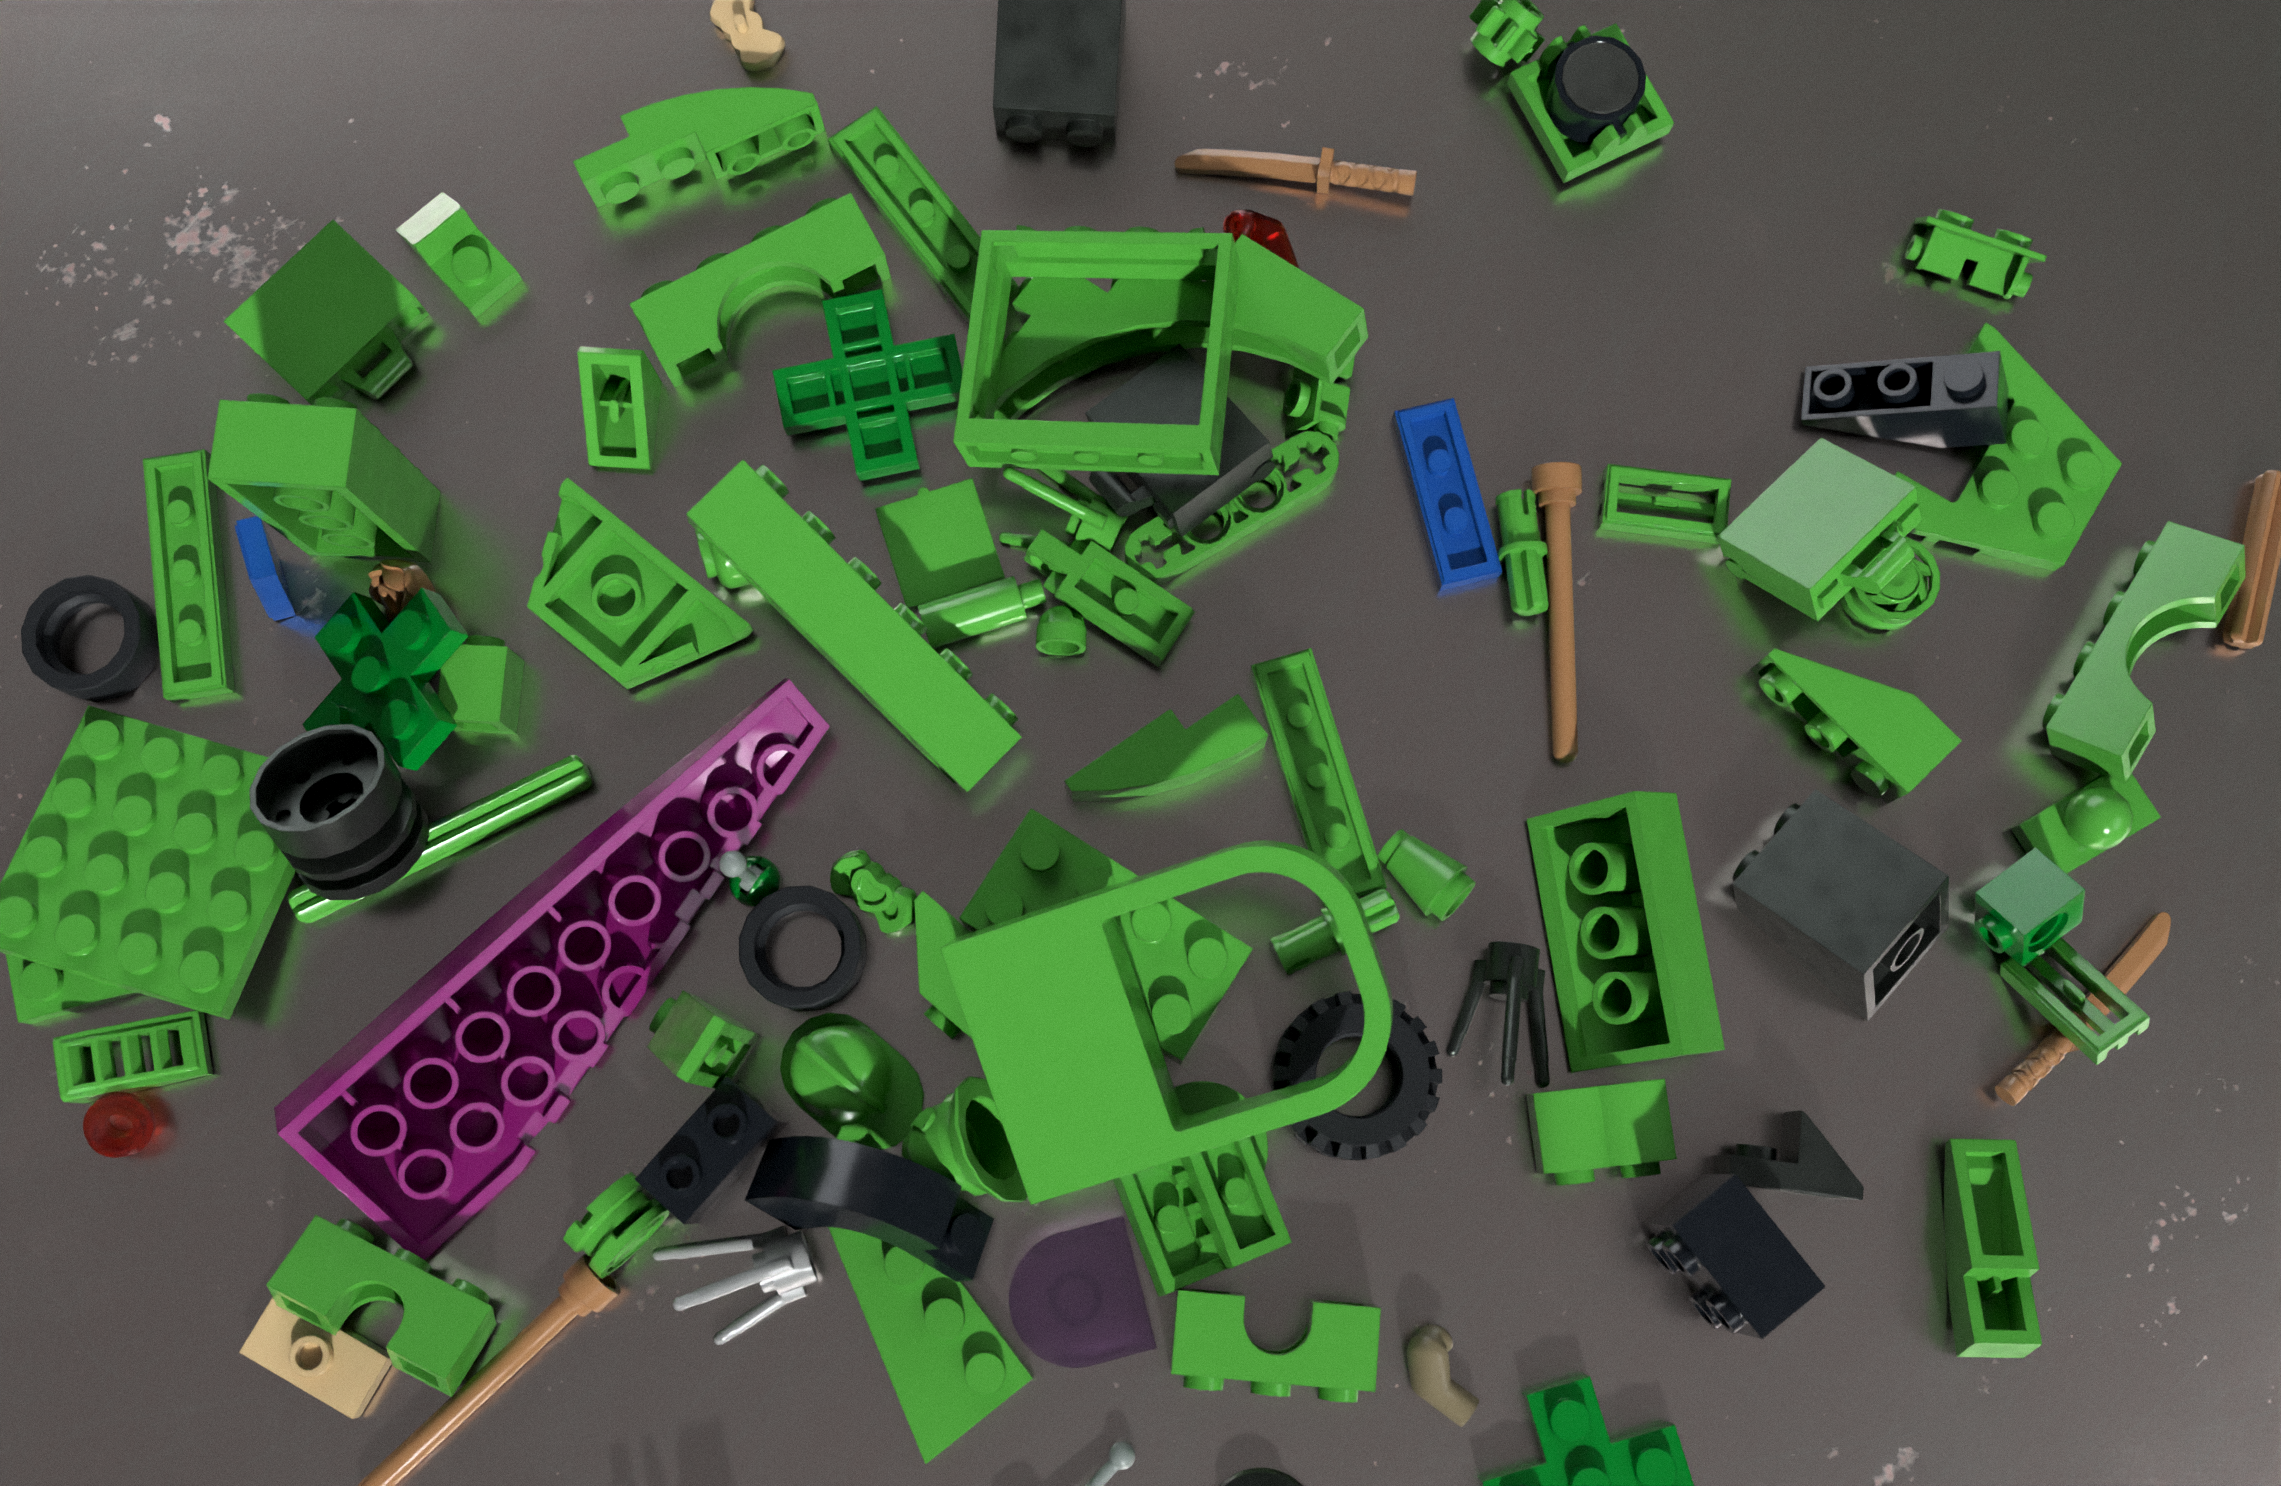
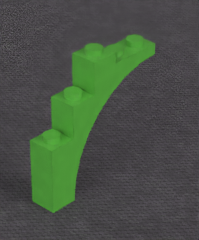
(1080, 327)

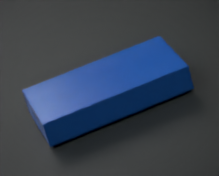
(264, 568)

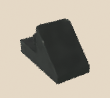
(1804, 1166)

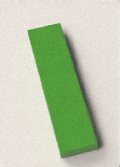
(913, 205)
(188, 577)
(1316, 768)

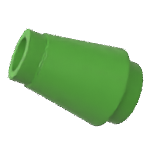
(1427, 875)

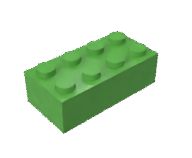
(324, 478)
(1175, 953)

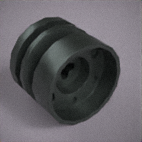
(340, 812)

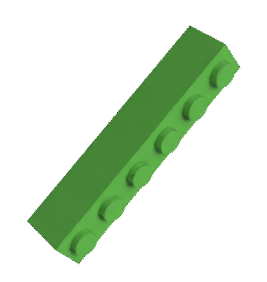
(853, 626)

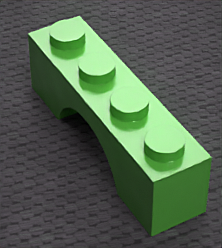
(822, 251)
(2177, 586)

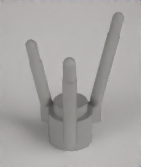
(781, 1266)

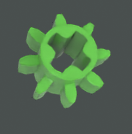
(1506, 30)

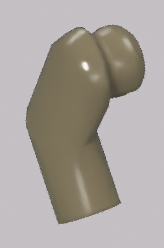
(1431, 1374)

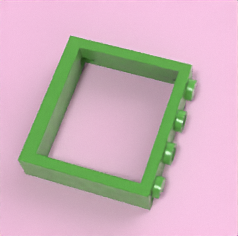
(1094, 445)

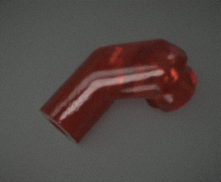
(1261, 229)

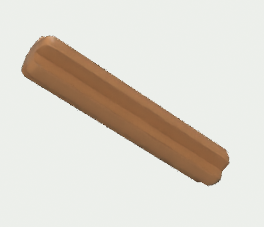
(2262, 540)

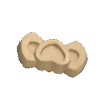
(745, 29)

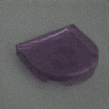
(1081, 1297)

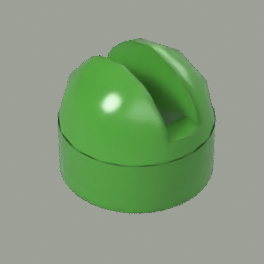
(1061, 632)

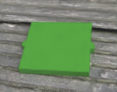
(939, 543)

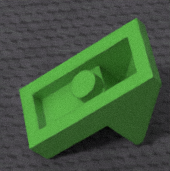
(459, 254)

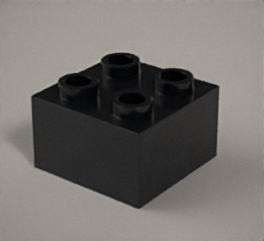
(1731, 1256)

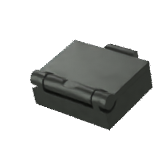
(1172, 394)

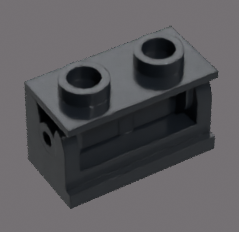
(711, 1151)

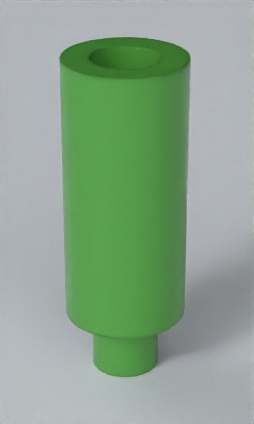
(979, 610)

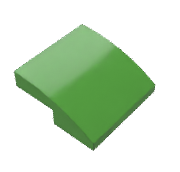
(1202, 1214)

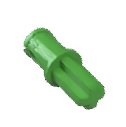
(1522, 552)
(1321, 936)

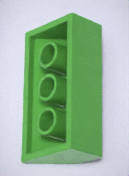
(1624, 931)

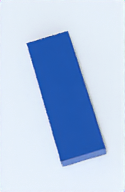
(1446, 494)

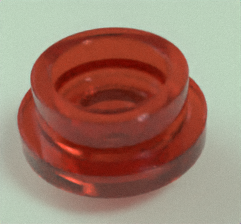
(115, 1142)

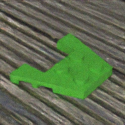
(2036, 490)

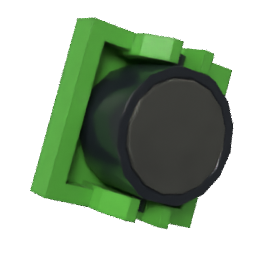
(1589, 100)

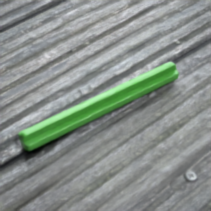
(473, 824)

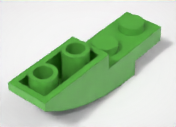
(719, 125)

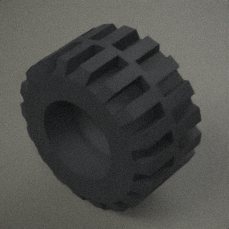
(1413, 1078)

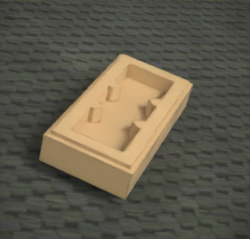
(332, 1368)

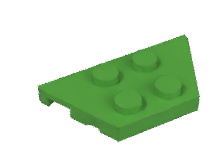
(624, 597)

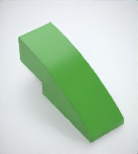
(1170, 756)
(1989, 1250)

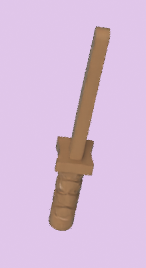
(1297, 168)
(2123, 975)

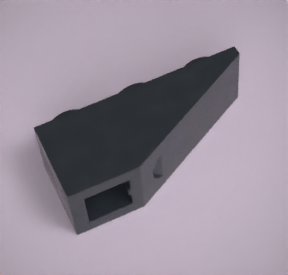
(1912, 399)

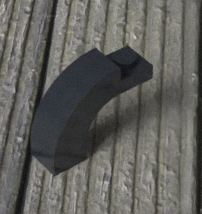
(871, 1192)

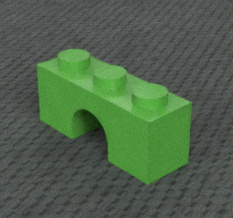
(340, 1269)
(1332, 1353)

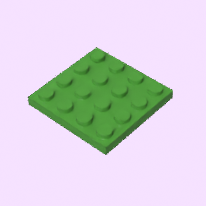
(146, 866)

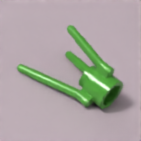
(1090, 518)

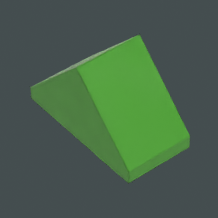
(619, 406)

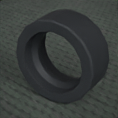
(54, 610)
(756, 932)

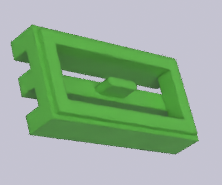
(1661, 526)
(2093, 1046)

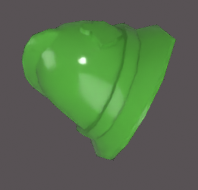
(967, 1143)

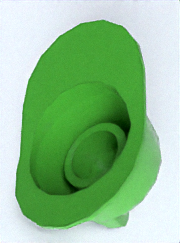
(851, 1081)

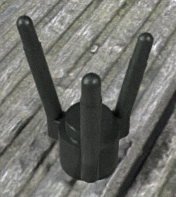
(1512, 977)

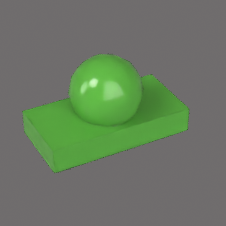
(2087, 821)

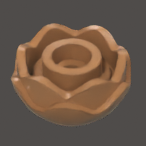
(395, 584)

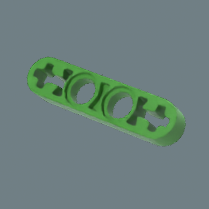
(1236, 515)

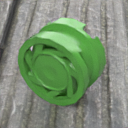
(1900, 599)
(616, 1225)

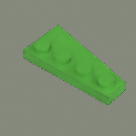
(933, 1339)

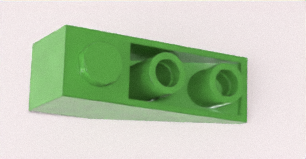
(1873, 727)

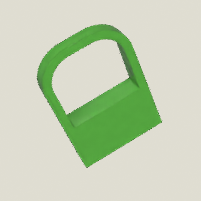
(1078, 1051)

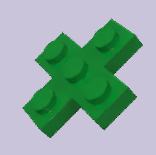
(869, 384)
(389, 672)
(1578, 1447)

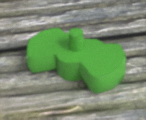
(873, 890)

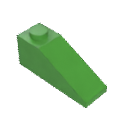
(699, 1040)

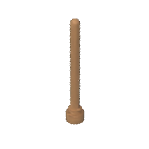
(1556, 489)
(578, 1296)

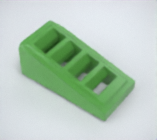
(88, 1064)

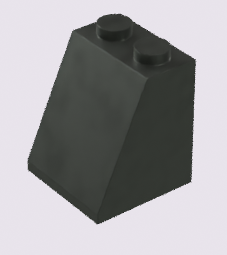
(1058, 70)
(1843, 901)

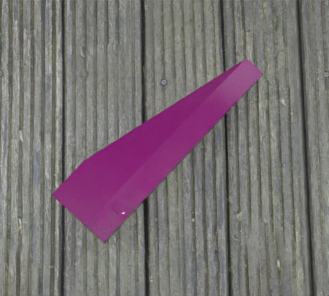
(486, 1047)

